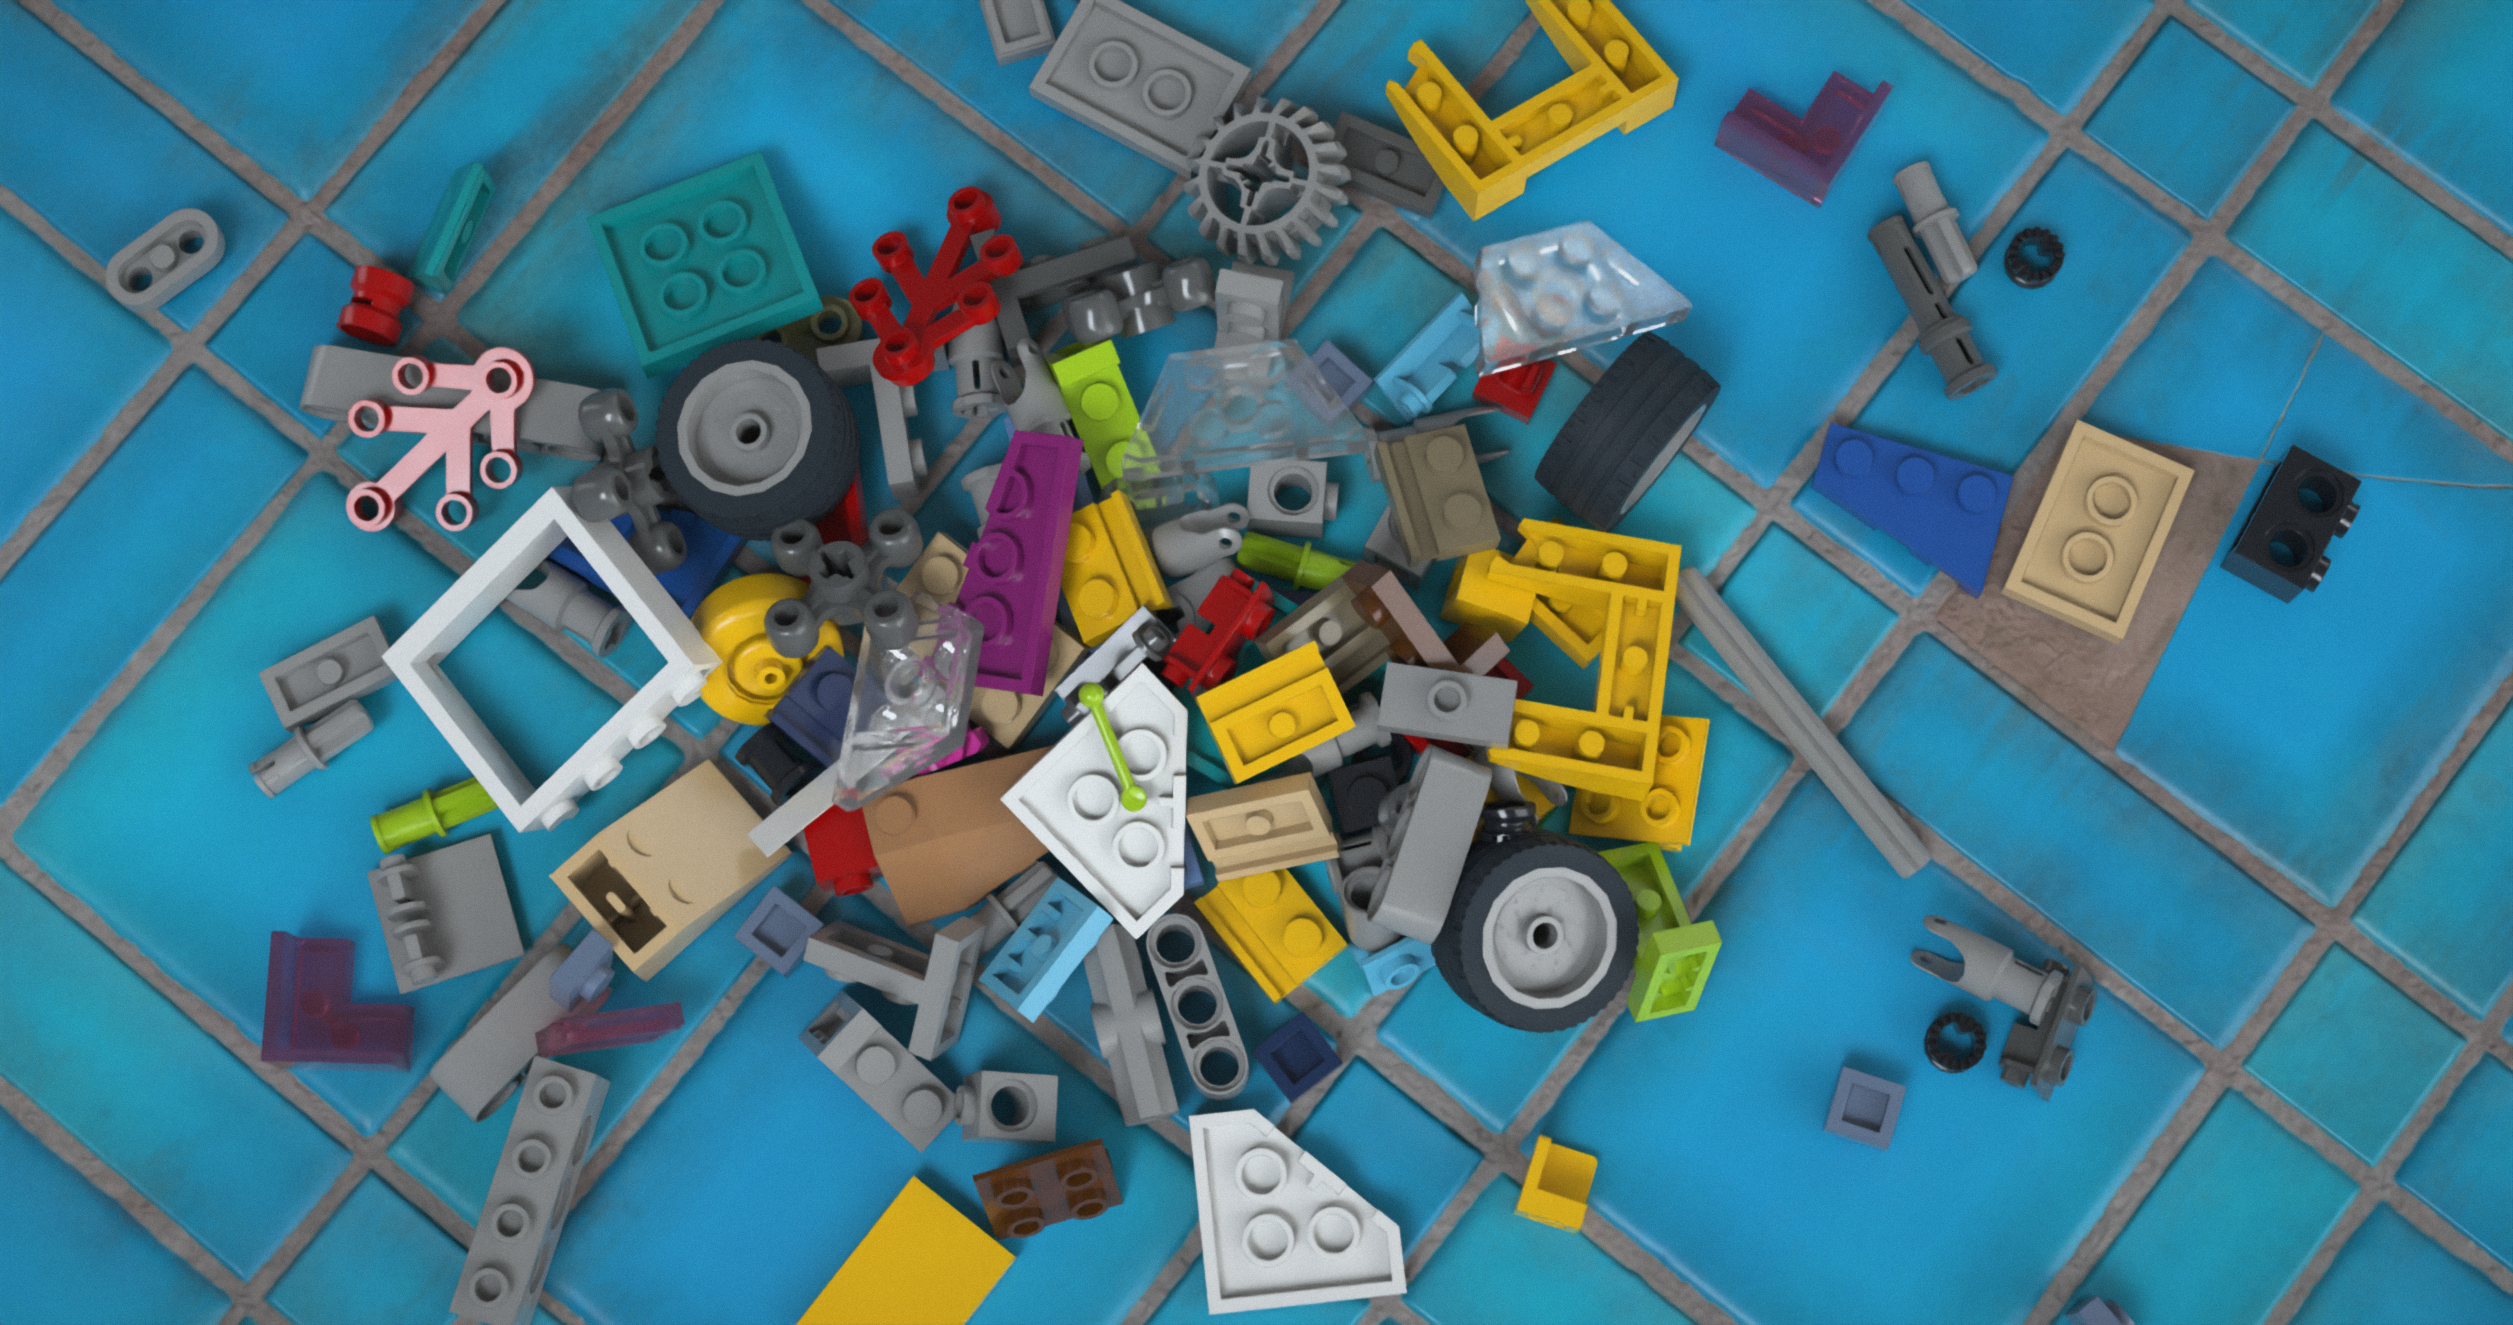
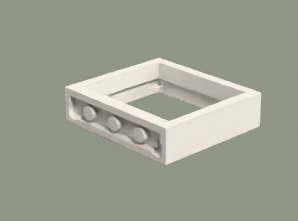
(488, 582)

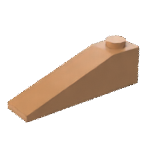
(951, 837)

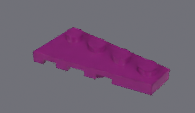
(1021, 561)

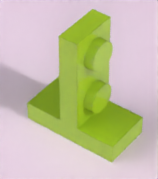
(1097, 403)
(1671, 951)

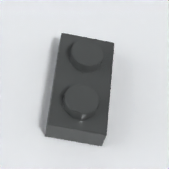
(1388, 166)

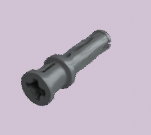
(1943, 332)

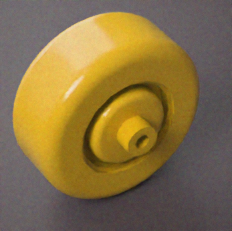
(751, 670)

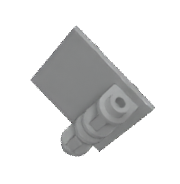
(445, 913)

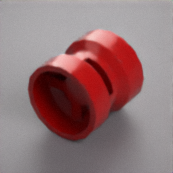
(376, 305)

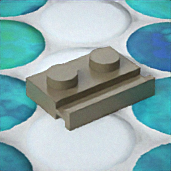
(1437, 495)
(1344, 639)

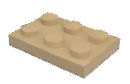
(2097, 532)
(1002, 713)

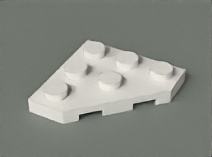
(1077, 812)
(1283, 1223)

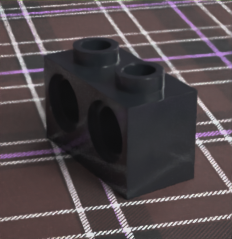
(2282, 519)

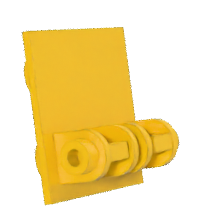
(1671, 803)

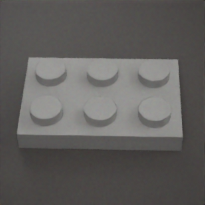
(1139, 82)

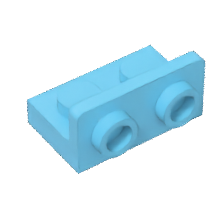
(1046, 949)

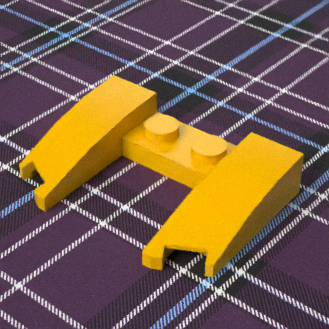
(1486, 161)
(1636, 586)

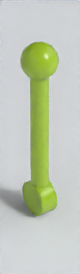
(1133, 796)

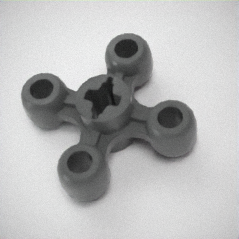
(1139, 299)
(627, 481)
(844, 584)

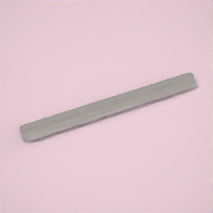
(1800, 724)

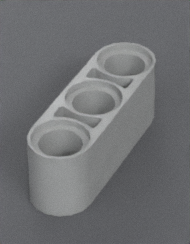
(1429, 845)
(1191, 976)
(500, 1047)

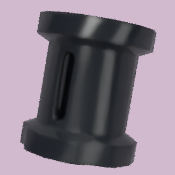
(777, 763)

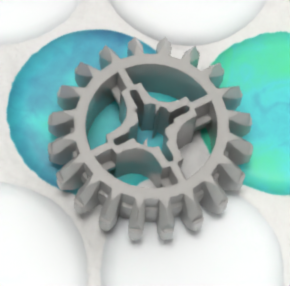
(1273, 135)

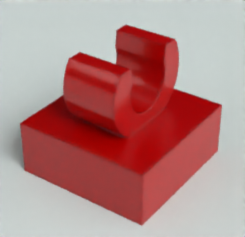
(1516, 389)

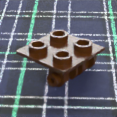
(1049, 1190)

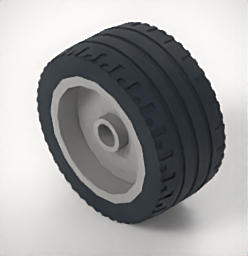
(1626, 431)
(757, 438)
(1537, 932)

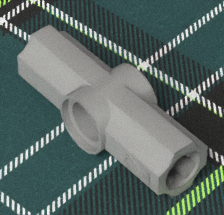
(1129, 1028)

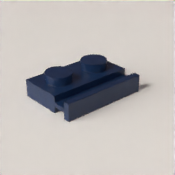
(817, 706)

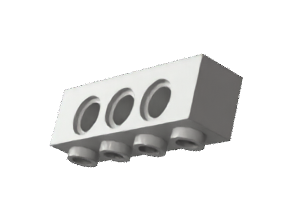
(530, 1194)

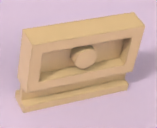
(1264, 826)

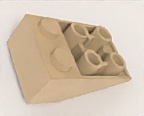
(668, 869)

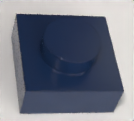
(1297, 1058)

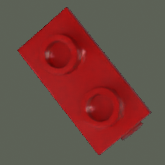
(1236, 616)

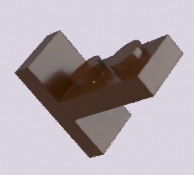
(1413, 642)

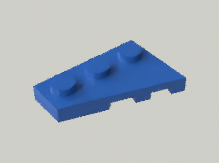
(1923, 500)
(707, 559)

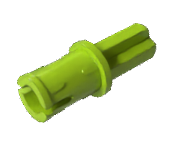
(1291, 562)
(431, 814)

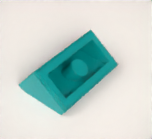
(452, 229)

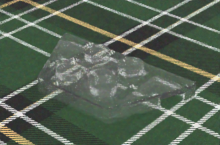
(1564, 295)
(1238, 412)
(908, 701)

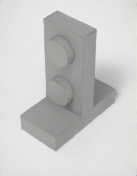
(1251, 304)
(904, 457)
(908, 976)
(880, 1070)

